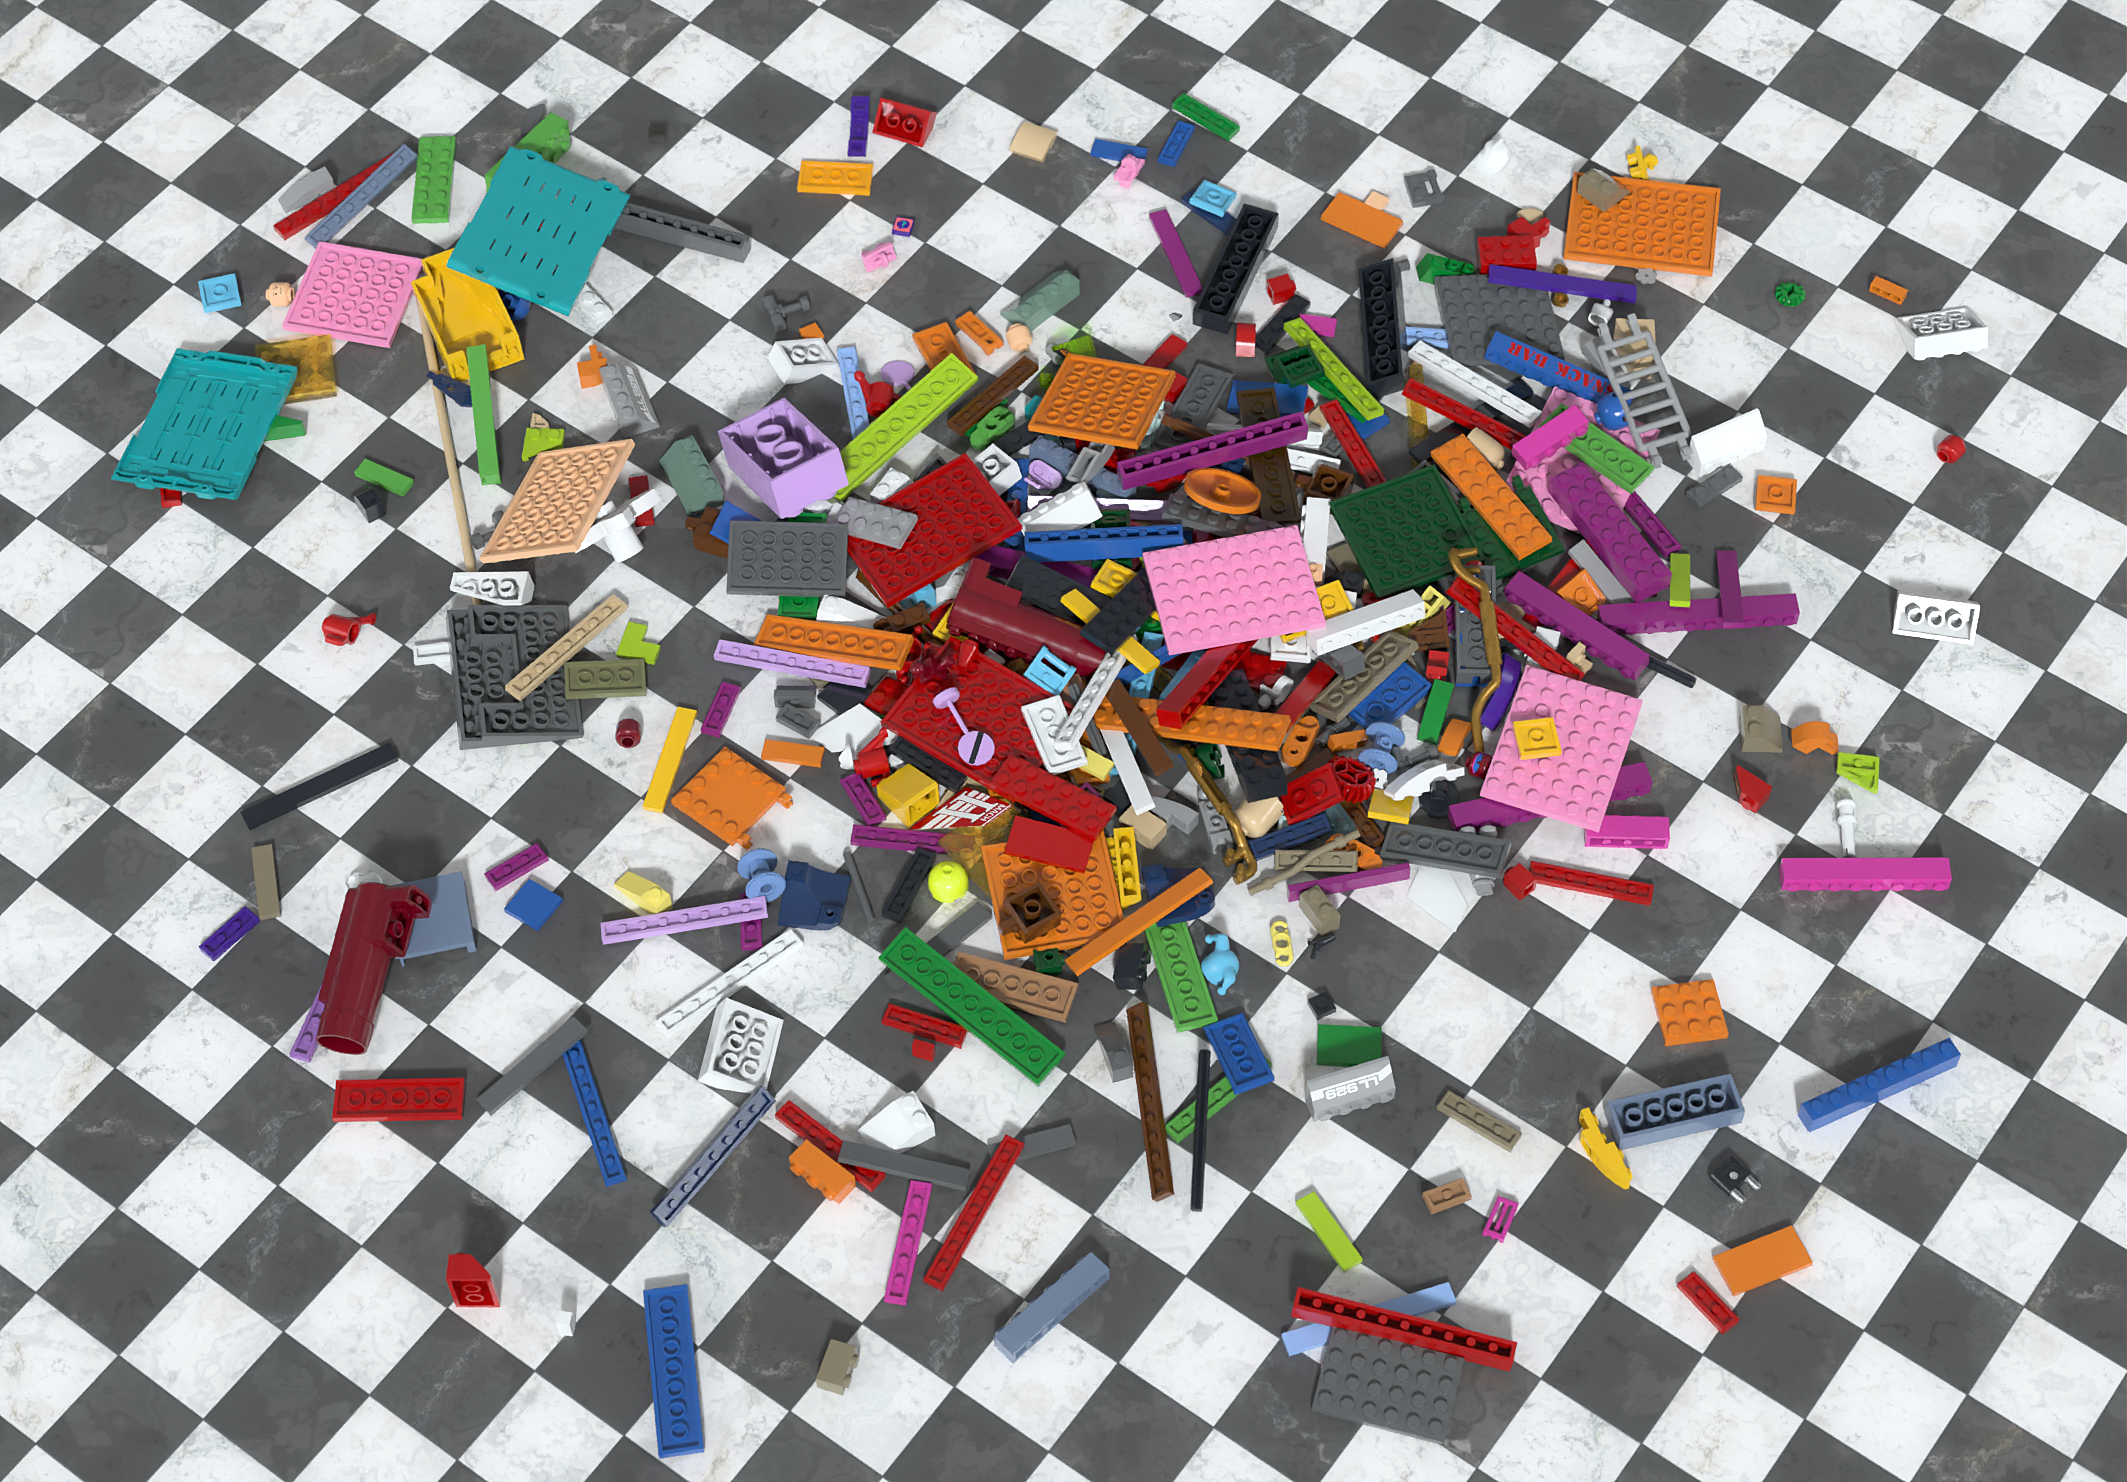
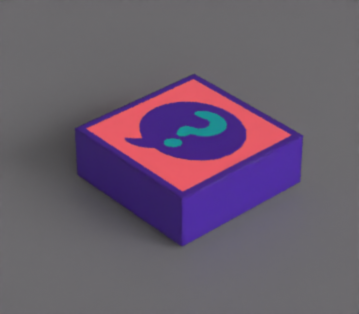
(903, 226)

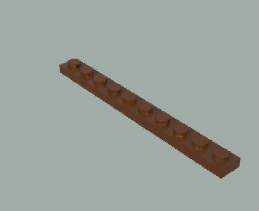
(1150, 1102)

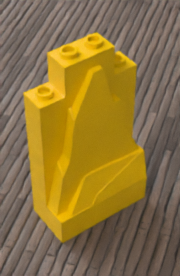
(464, 315)

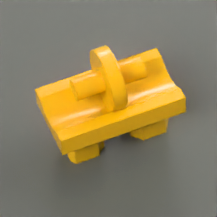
(1636, 158)

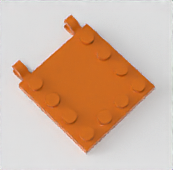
(730, 797)

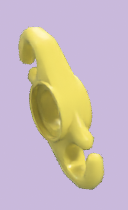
(1287, 950)

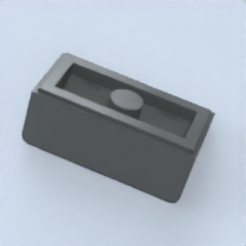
(533, 118)

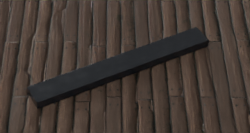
(1423, 450)
(319, 786)

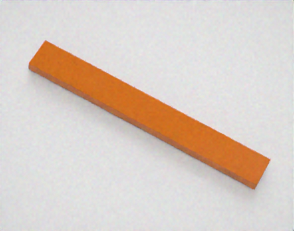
(1138, 921)

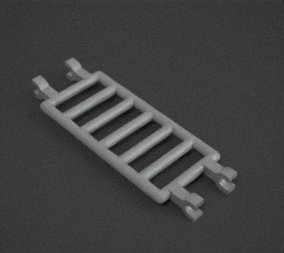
(1637, 335)

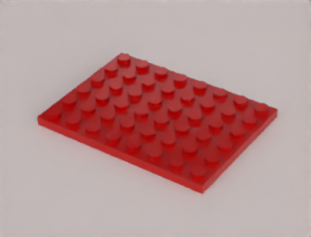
(956, 522)
(987, 703)

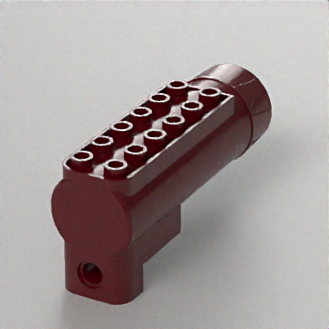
(998, 618)
(370, 932)

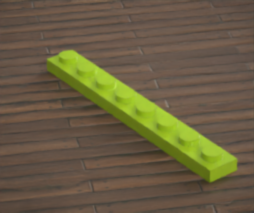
(1335, 370)

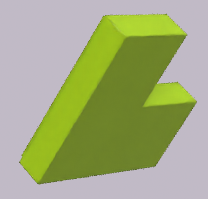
(633, 646)

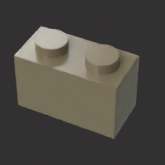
(1319, 911)
(837, 1367)

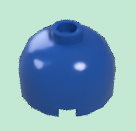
(515, 305)
(1610, 412)

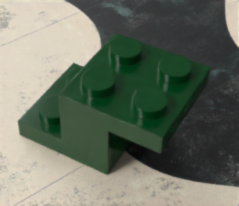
(1295, 366)
(1112, 519)

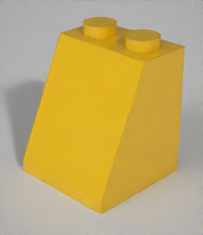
(909, 794)

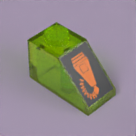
(1079, 346)

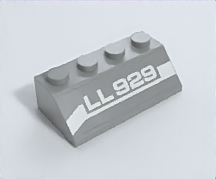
(628, 399)
(1350, 1089)

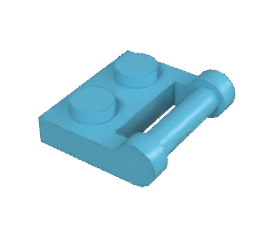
(1046, 677)

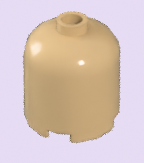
(1488, 448)
(1258, 816)

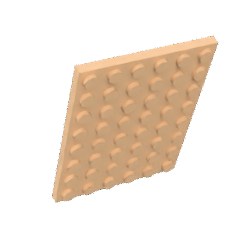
(557, 501)

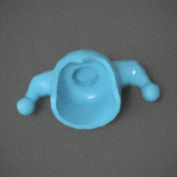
(1221, 964)

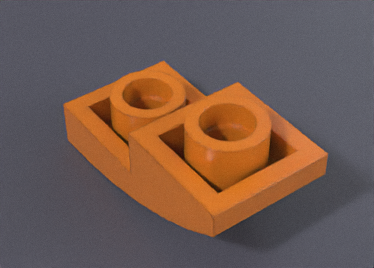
(1453, 737)

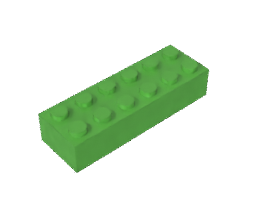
(548, 139)

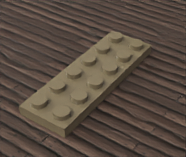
(1380, 661)

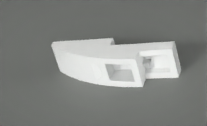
(1420, 777)

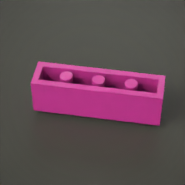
(1550, 437)
(1630, 832)

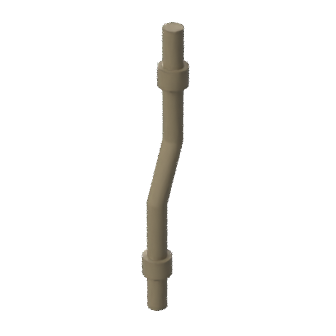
(1339, 841)

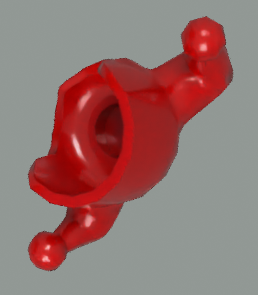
(914, 655)

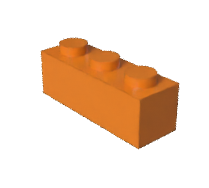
(1888, 290)
(1347, 740)

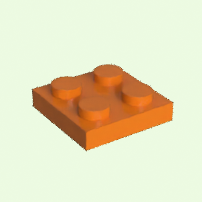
(1776, 494)
(1582, 592)

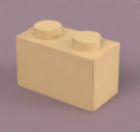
(1147, 827)

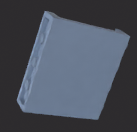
(449, 918)

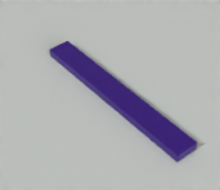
(1562, 283)

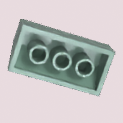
(1043, 300)
(691, 477)

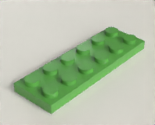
(434, 179)
(1607, 456)
(1180, 976)

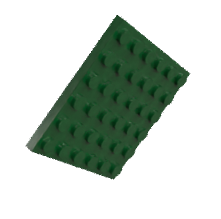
(1404, 531)

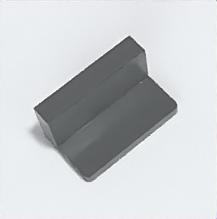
(795, 695)

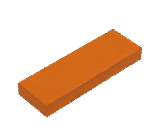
(793, 753)

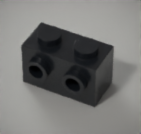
(1131, 966)

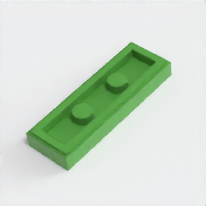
(384, 477)

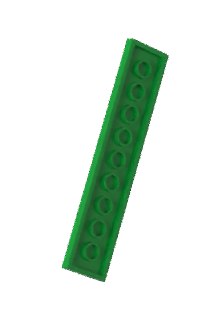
(972, 1007)

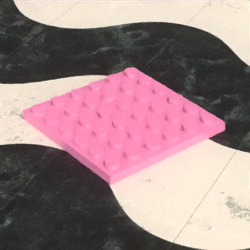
(353, 294)

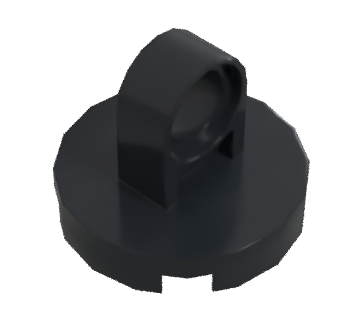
(1438, 799)

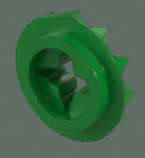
(1794, 299)

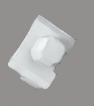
(1276, 694)

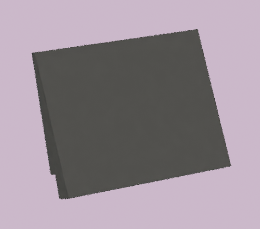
(488, 651)

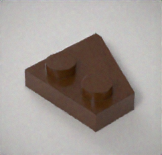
(1431, 634)

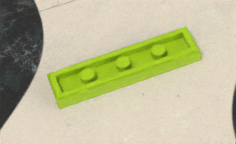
(1680, 580)
(1328, 1231)

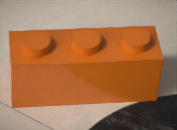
(822, 1172)

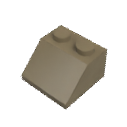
(1601, 189)
(1760, 729)

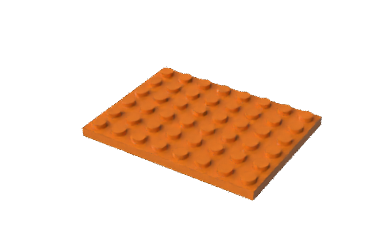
(1651, 227)

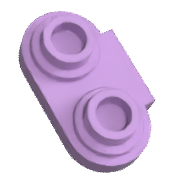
(1044, 476)

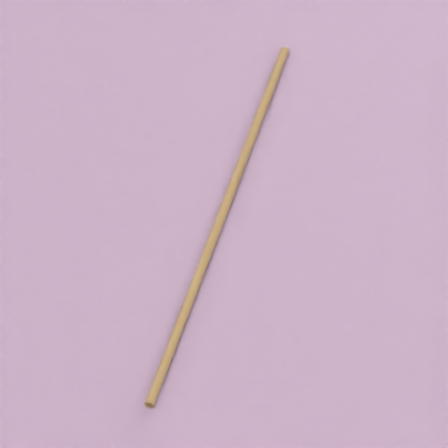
(449, 452)

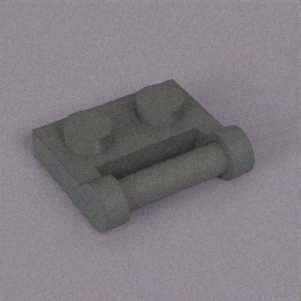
(1418, 191)

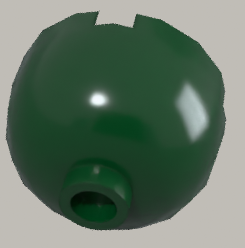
(1210, 756)

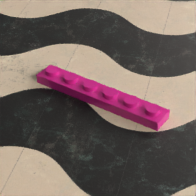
(908, 1243)

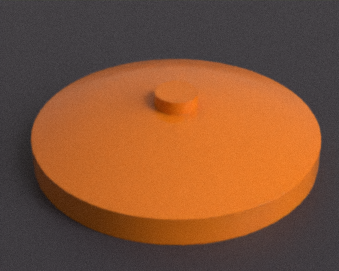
(1222, 490)

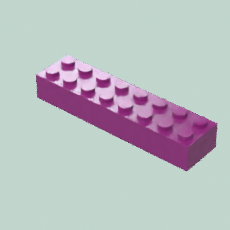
(1609, 532)

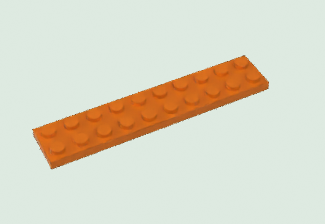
(1207, 725)

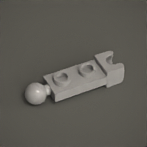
(1214, 824)

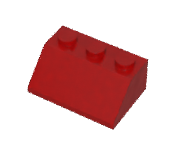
(904, 122)
(470, 1282)

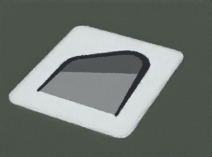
(1175, 316)

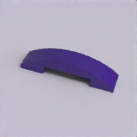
(859, 126)
(1502, 696)

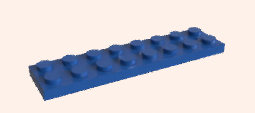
(673, 1371)

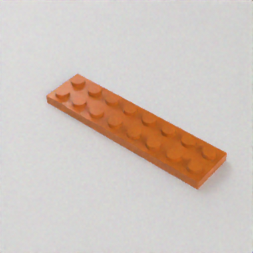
(1491, 496)
(835, 642)

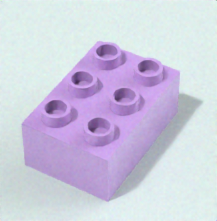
(783, 458)

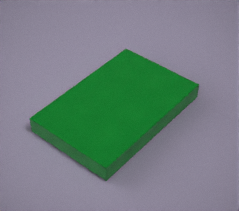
(1347, 1045)

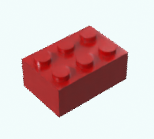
(1506, 251)

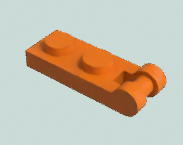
(979, 332)

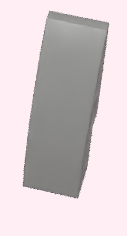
(306, 190)
(1591, 353)
(1090, 462)
(1175, 814)

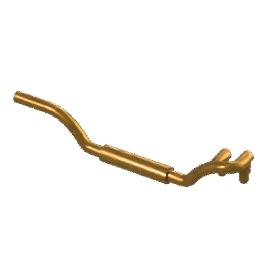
(1490, 635)
(1223, 808)

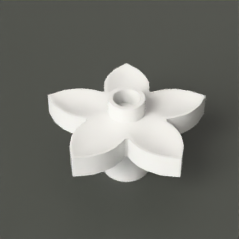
(615, 527)

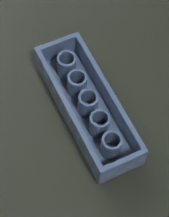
(1674, 1112)

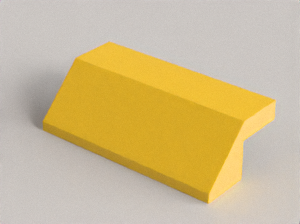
(1124, 865)

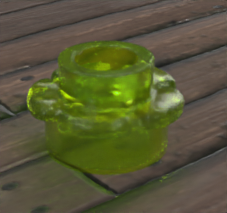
(1045, 380)

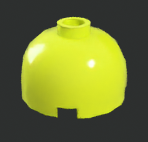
(948, 881)

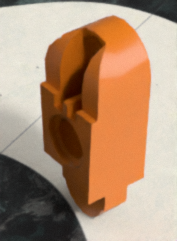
(1307, 732)
(1366, 856)

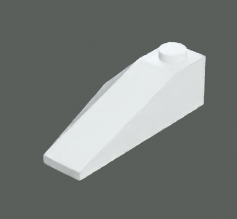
(495, 587)
(844, 612)

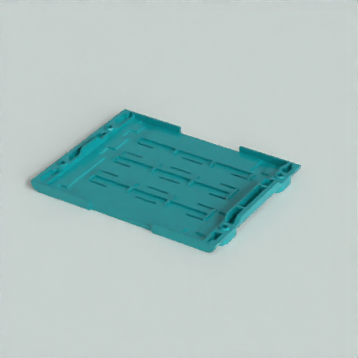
(507, 190)
(150, 454)

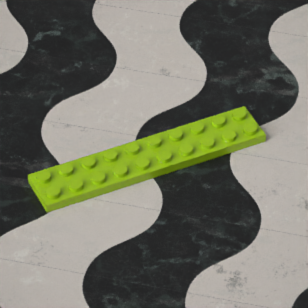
(904, 421)

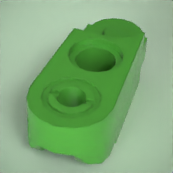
(992, 427)

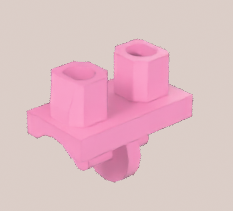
(1128, 170)
(878, 257)

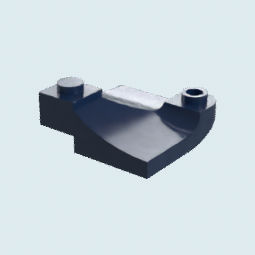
(1159, 879)
(812, 897)

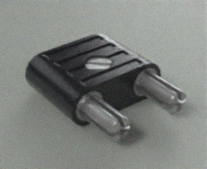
(1731, 1177)

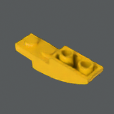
(1603, 1155)

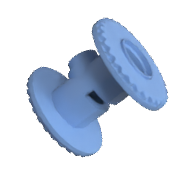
(1384, 738)
(759, 867)

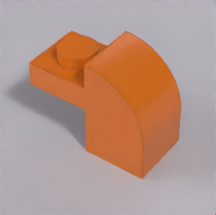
(589, 370)
(1813, 736)

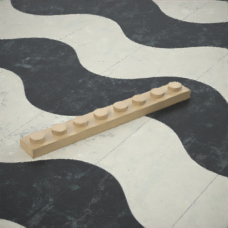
(566, 647)

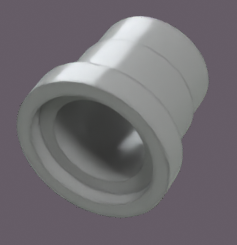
(1058, 360)

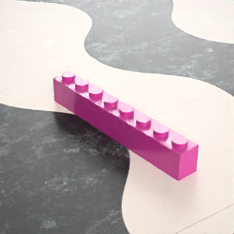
(1865, 874)

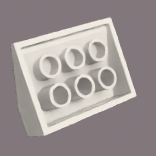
(1942, 333)
(740, 1048)

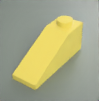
(1434, 604)
(644, 893)

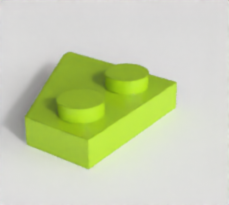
(542, 440)
(1859, 769)

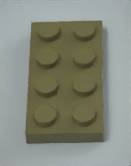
(605, 679)

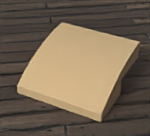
(1033, 141)

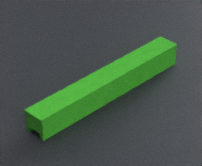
(483, 415)

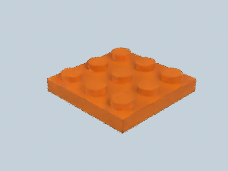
(1689, 1012)

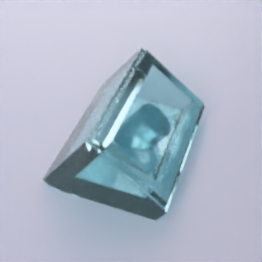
(1339, 820)

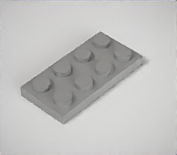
(876, 522)

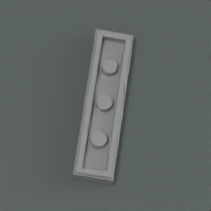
(1603, 578)

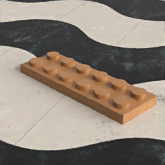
(1020, 987)

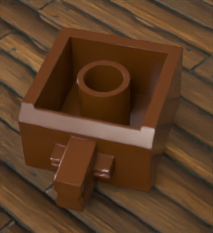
(1325, 483)
(701, 536)
(1030, 913)

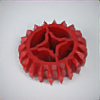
(1354, 778)

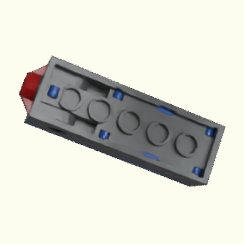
(1470, 652)

